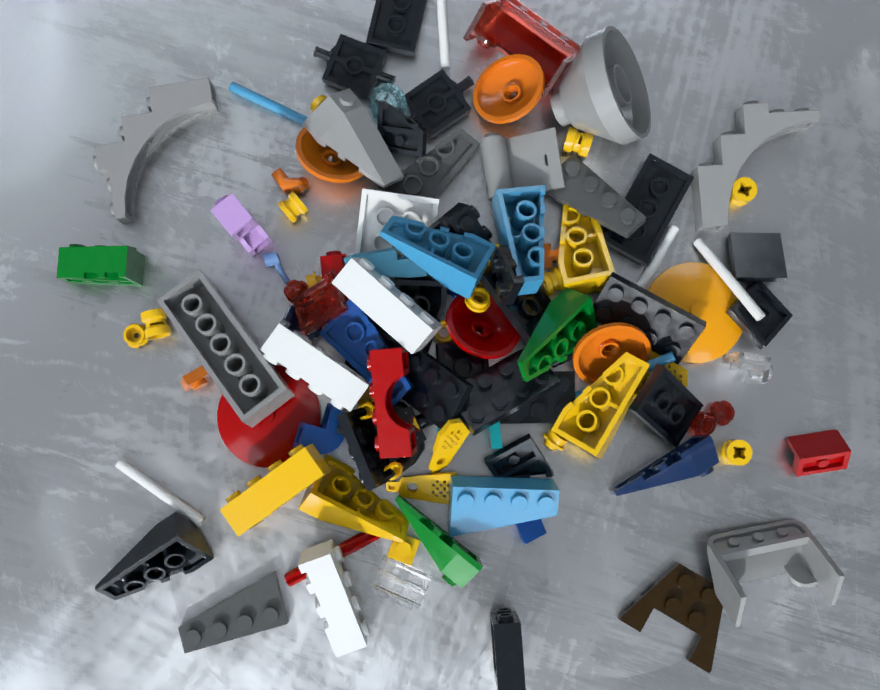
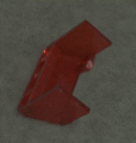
(526, 33)

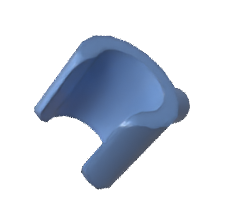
(272, 259)

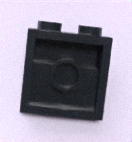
(463, 219)

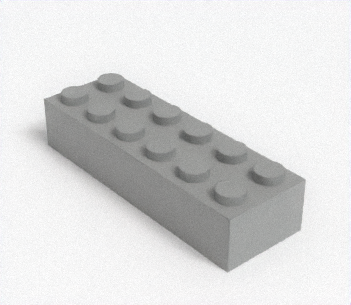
(225, 348)

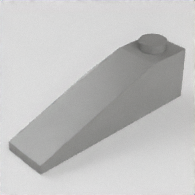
(349, 130)

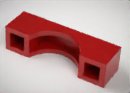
(394, 435)

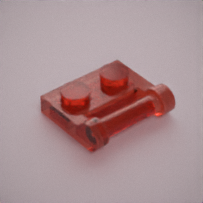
(321, 309)

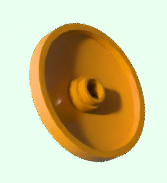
(704, 294)

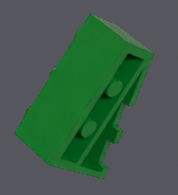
(101, 264)

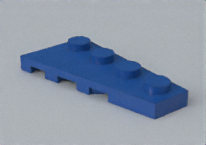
(353, 337)

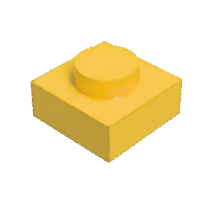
(404, 551)

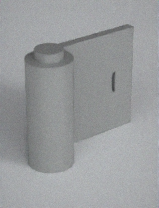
(522, 161)

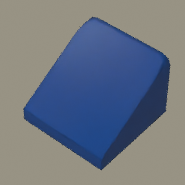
(530, 530)

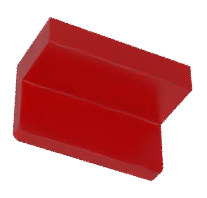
(819, 452)

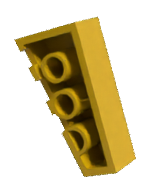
(275, 489)

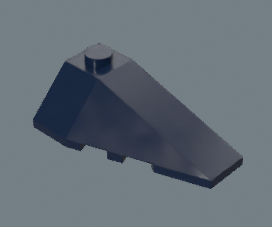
(688, 460)

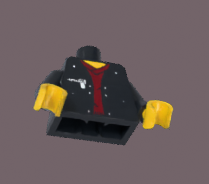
(407, 414)

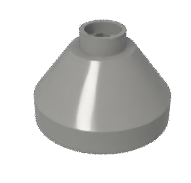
(604, 90)

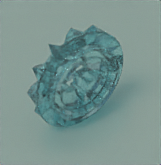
(390, 91)

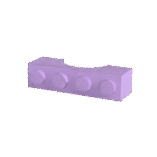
(241, 224)

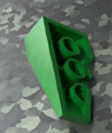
(557, 333)
(451, 557)

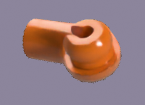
(287, 184)

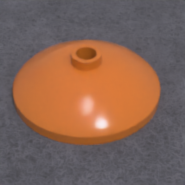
(508, 88)
(323, 161)
(605, 345)

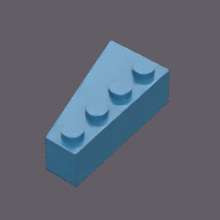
(520, 225)
(496, 502)

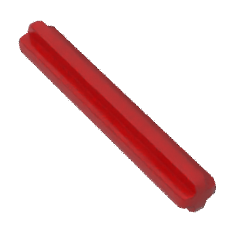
(348, 547)

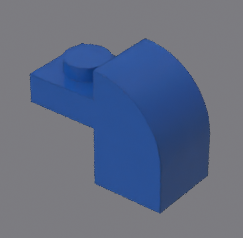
(322, 437)

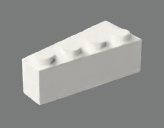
(386, 304)
(314, 366)
(334, 597)

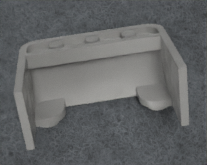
(768, 552)

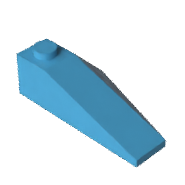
(446, 256)

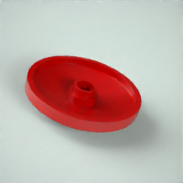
(276, 433)

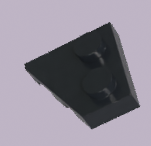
(400, 131)
(507, 283)
(519, 460)

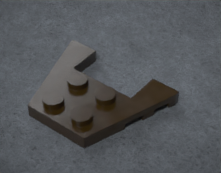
(688, 601)

